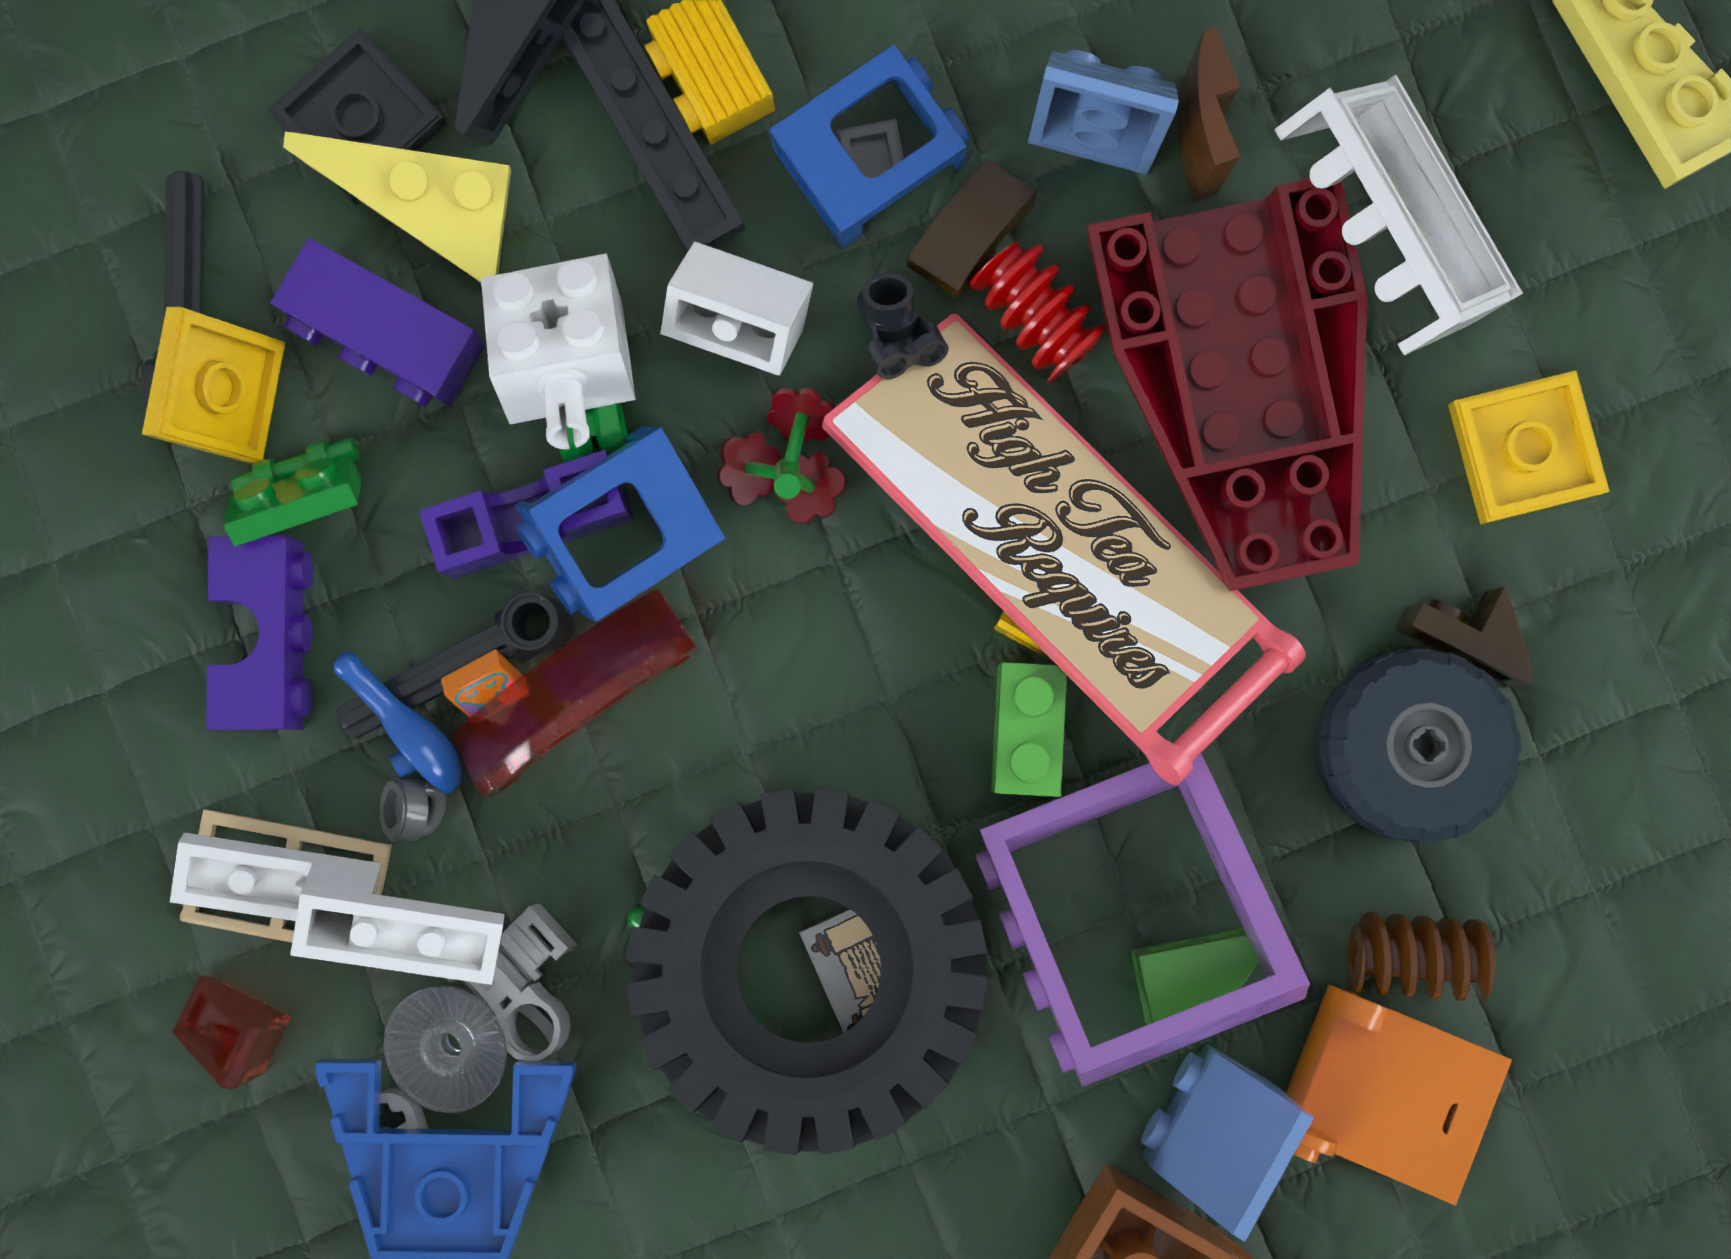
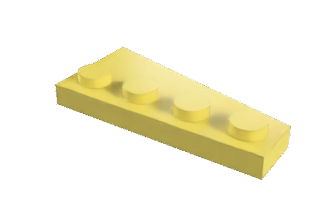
(1656, 83)

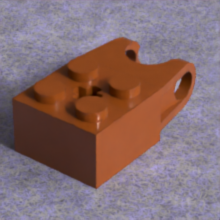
(1135, 1222)

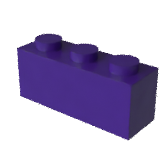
(377, 325)

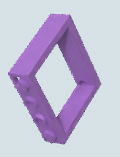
(1284, 975)

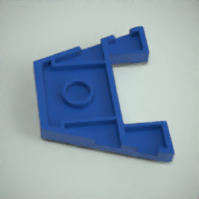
(443, 1187)

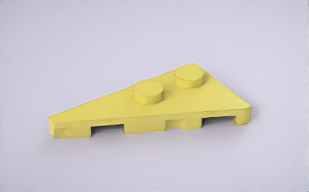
(436, 198)

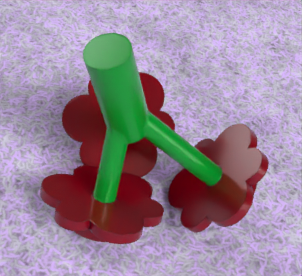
(801, 482)

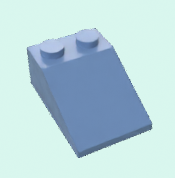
(1103, 111)
(1224, 1138)

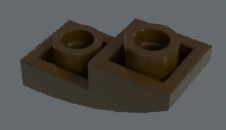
(971, 227)

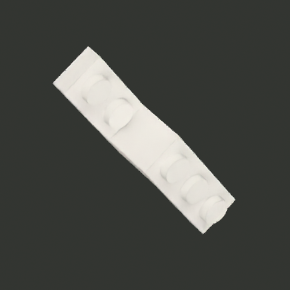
(337, 908)

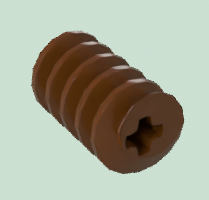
(1422, 952)

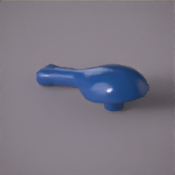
(419, 741)

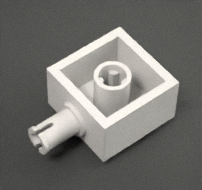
(557, 344)

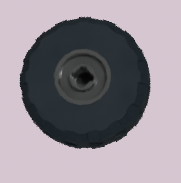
(1418, 745)

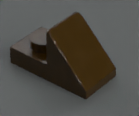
(1488, 641)

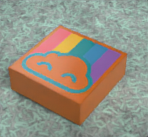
(479, 682)

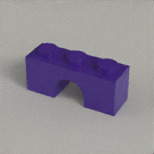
(481, 527)
(270, 683)

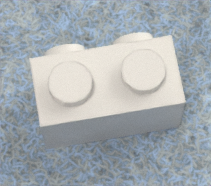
(736, 308)

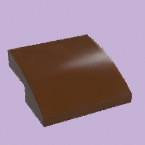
(1203, 134)

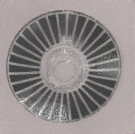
(425, 1061)

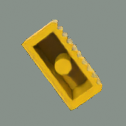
(710, 67)

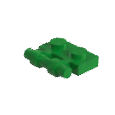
(293, 490)

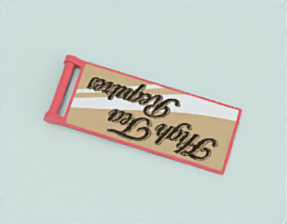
(1061, 543)

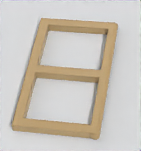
(295, 838)

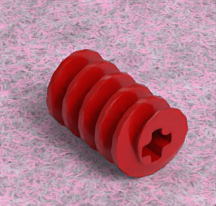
(1037, 308)

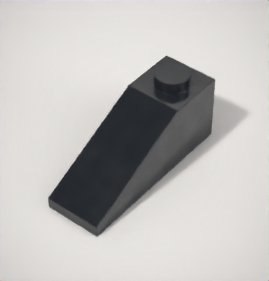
(503, 57)

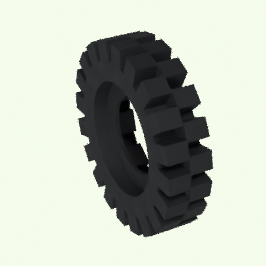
(782, 1089)

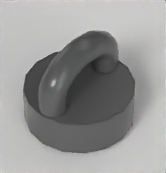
(405, 808)

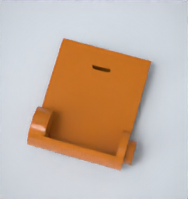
(1394, 1094)

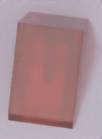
(229, 1032)

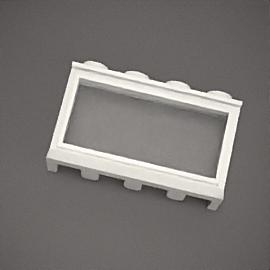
(1414, 199)

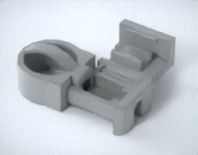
(516, 965)

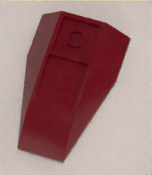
(1248, 371)

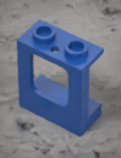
(828, 173)
(668, 494)

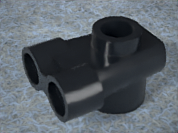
(896, 328)

